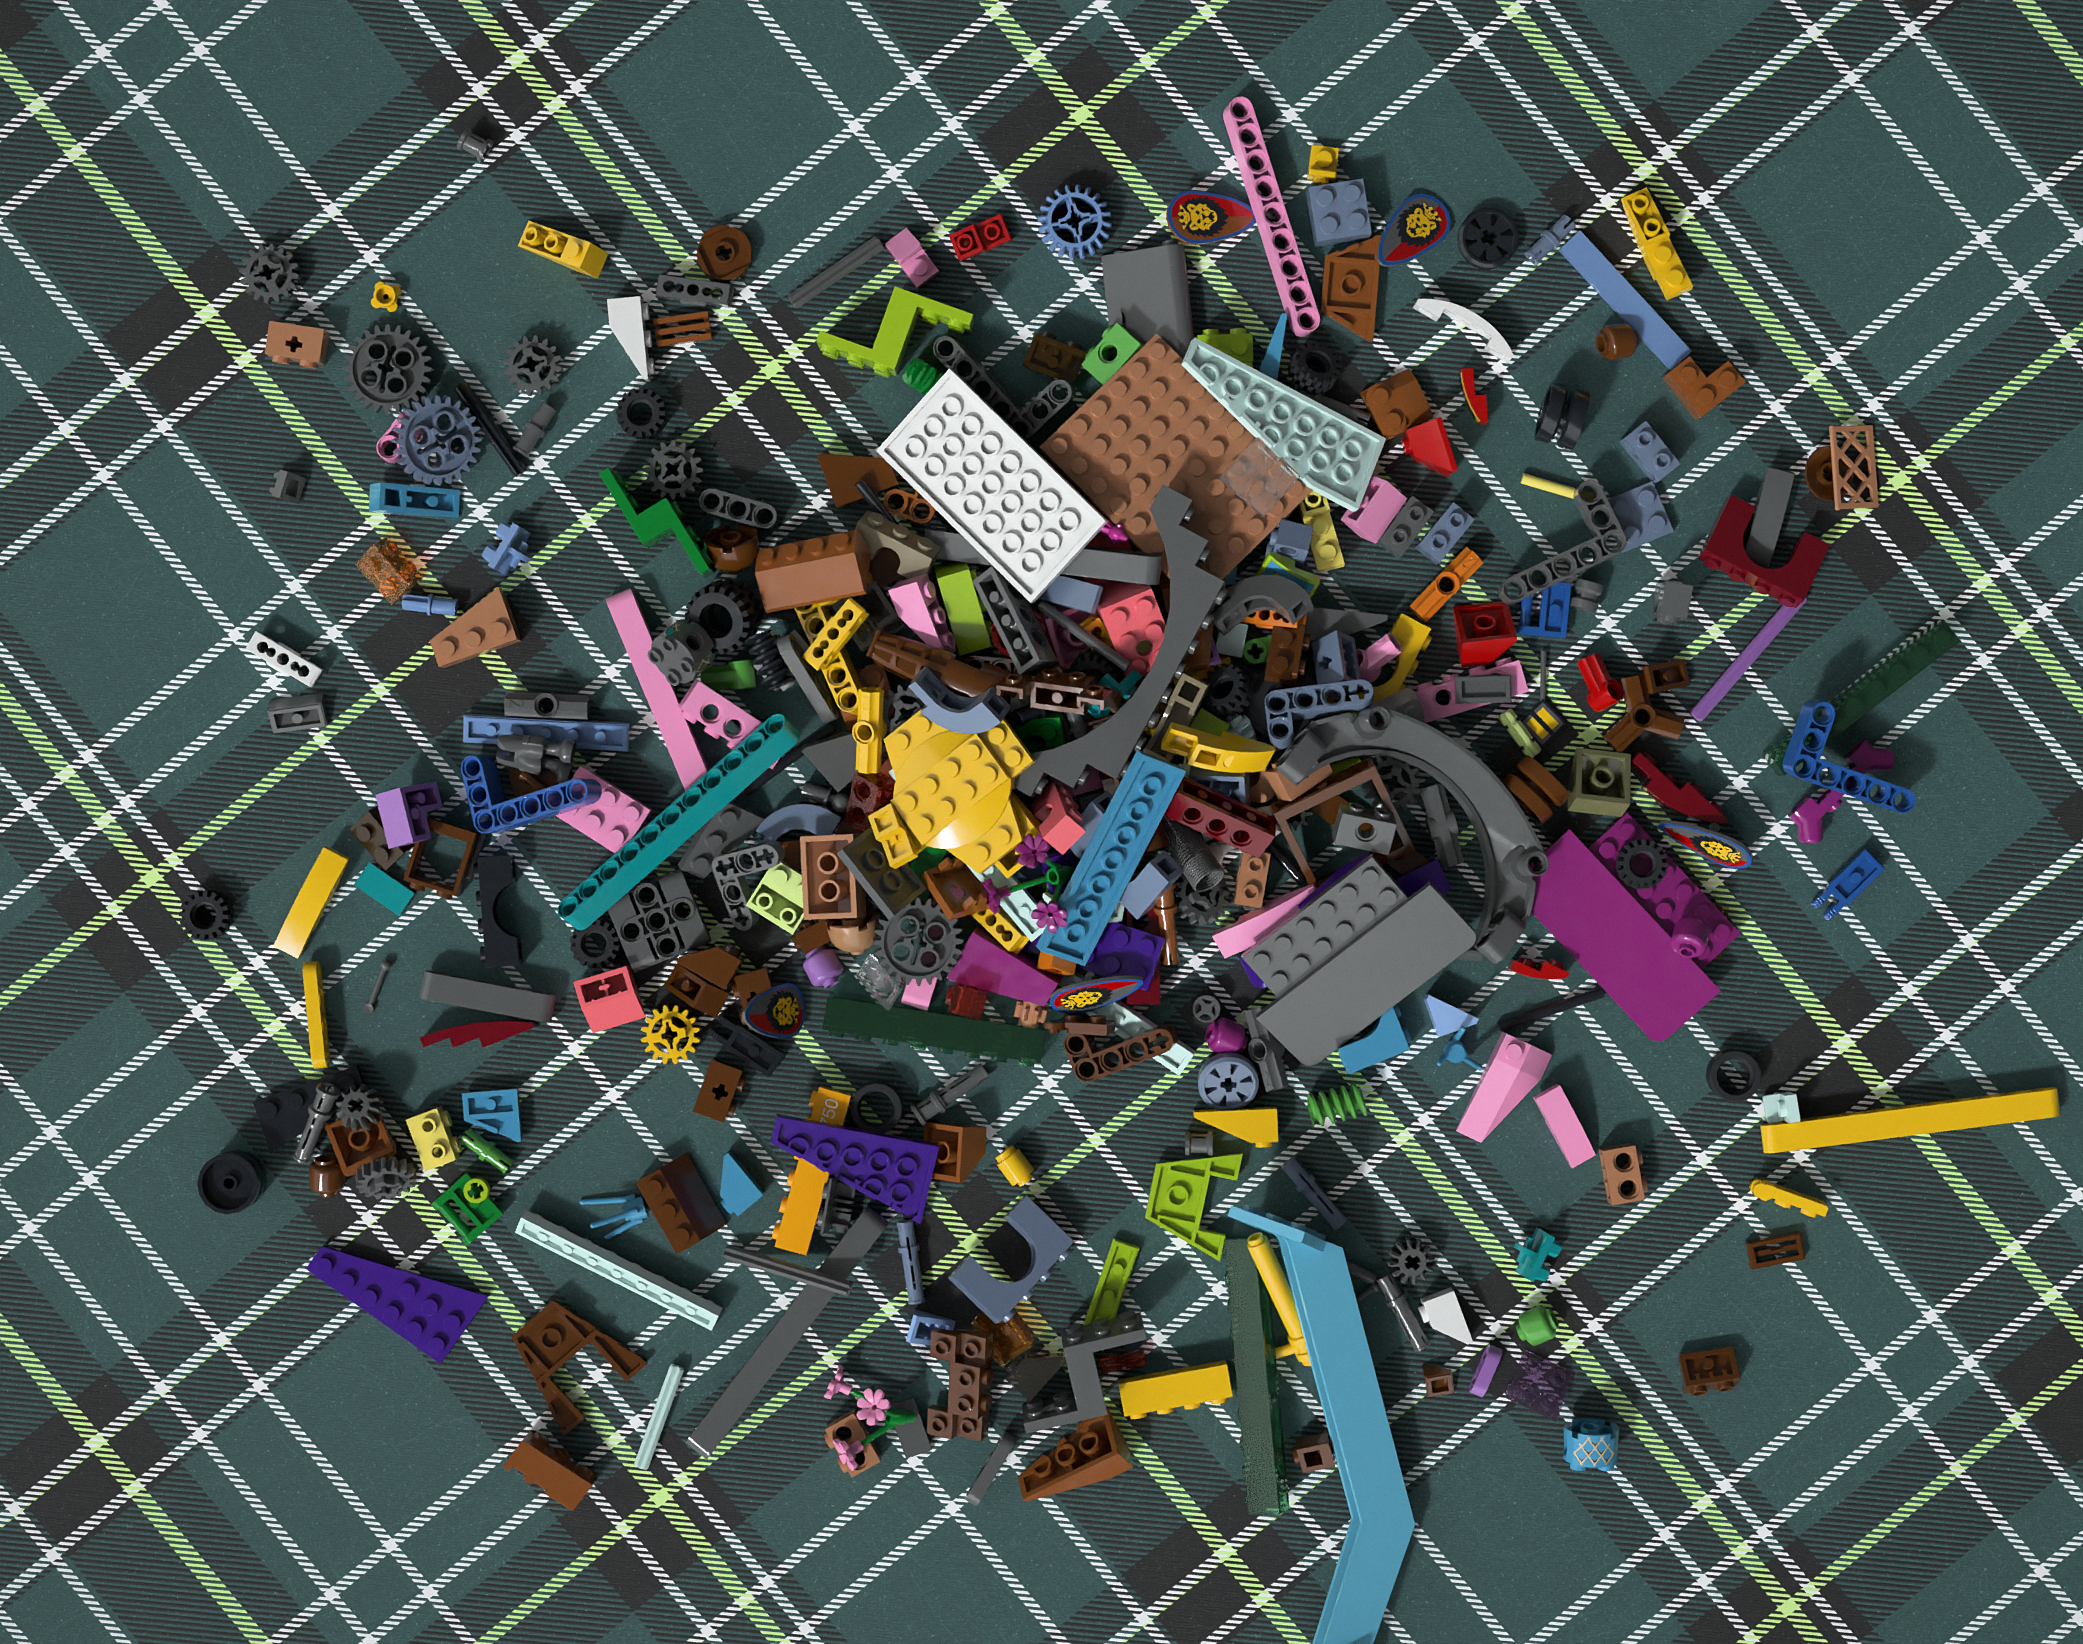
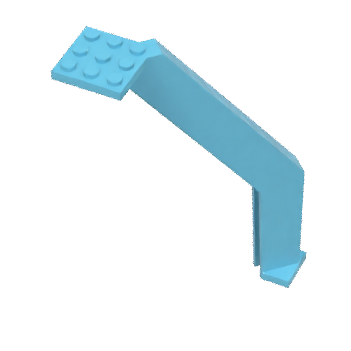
(1357, 1429)

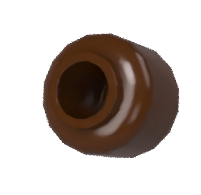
(1617, 341)
(326, 1175)

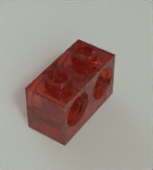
(867, 795)
(966, 1000)

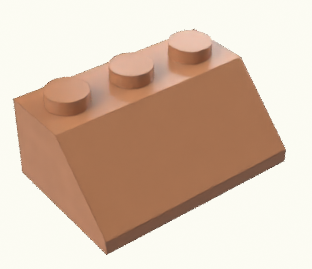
(827, 883)

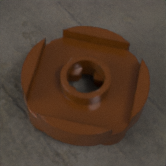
(731, 239)

